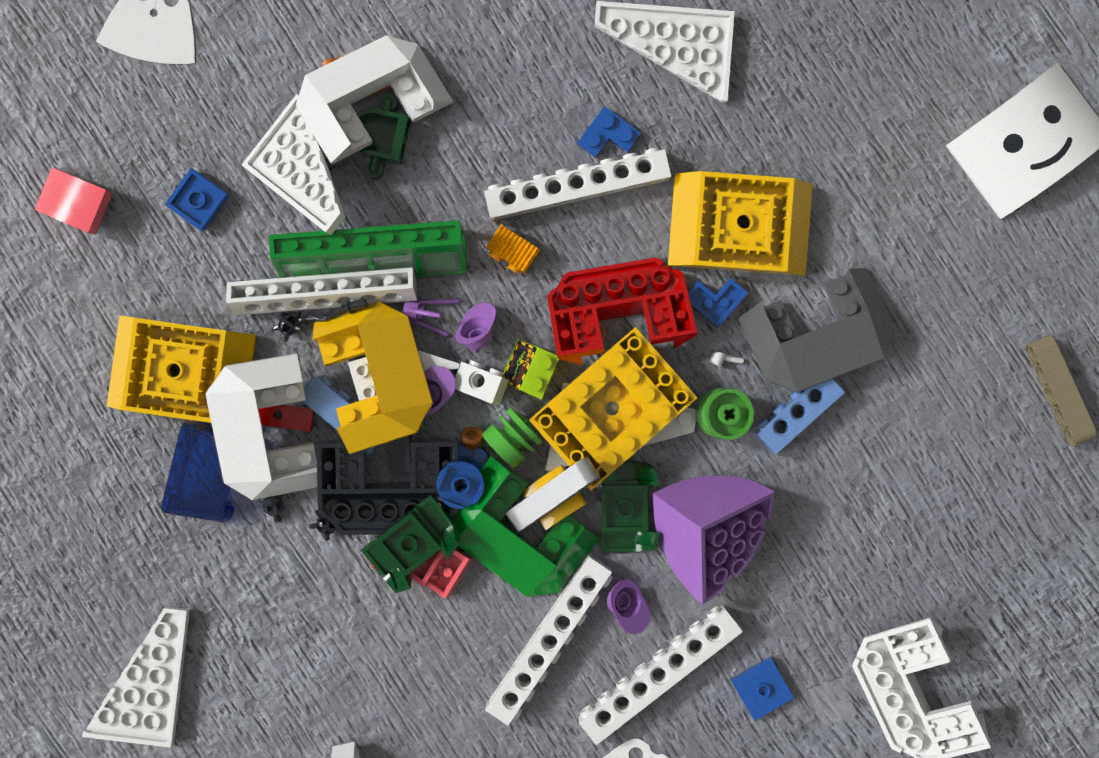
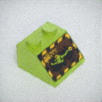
(530, 368)

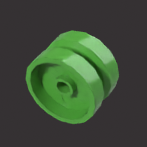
(727, 426)

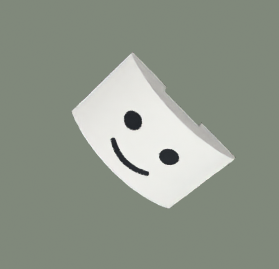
(1028, 142)

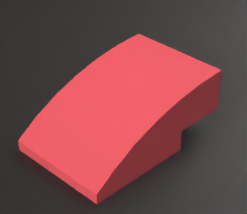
(73, 201)
(442, 574)

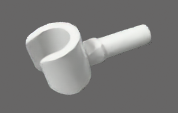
(718, 358)

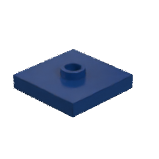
(197, 200)
(762, 688)

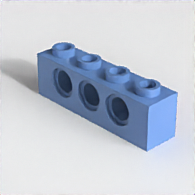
(774, 441)

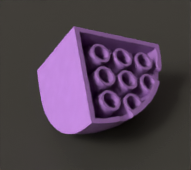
(711, 529)

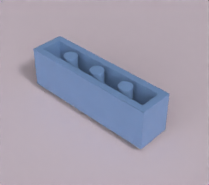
(325, 399)

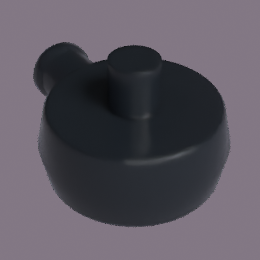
(273, 507)

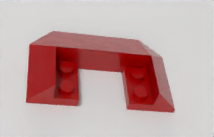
(618, 292)

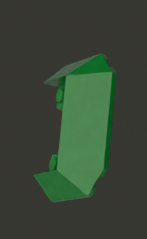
(510, 555)

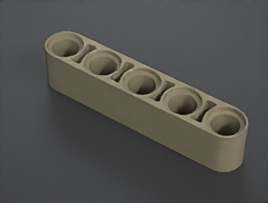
(1061, 391)

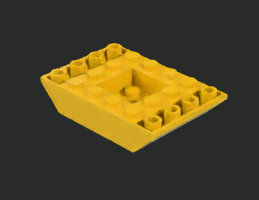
(707, 231)
(144, 358)
(647, 400)

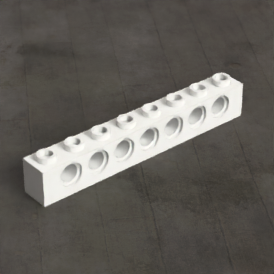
(653, 157)
(321, 291)
(508, 710)
(600, 728)

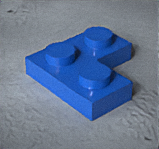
(608, 127)
(719, 306)

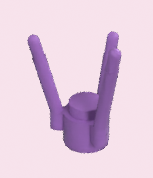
(416, 311)

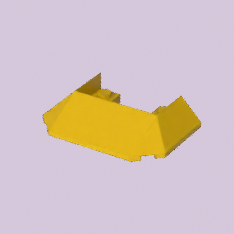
(395, 370)

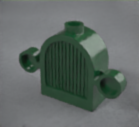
(388, 135)

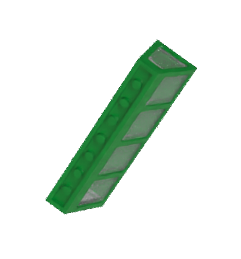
(426, 247)

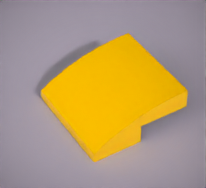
(563, 510)

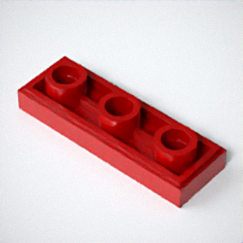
(292, 417)

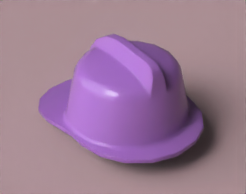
(476, 327)
(441, 386)
(628, 606)

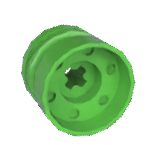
(512, 437)

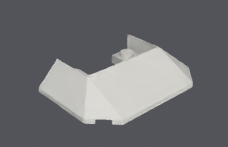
(331, 90)
(239, 434)
(887, 677)

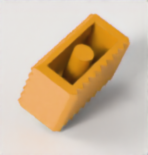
(512, 249)

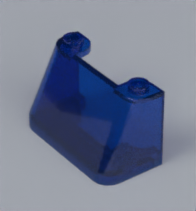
(195, 477)

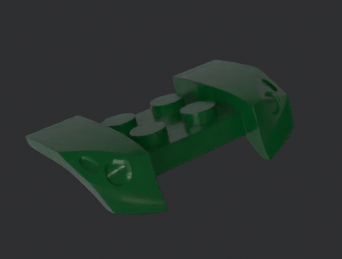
(626, 509)
(412, 543)

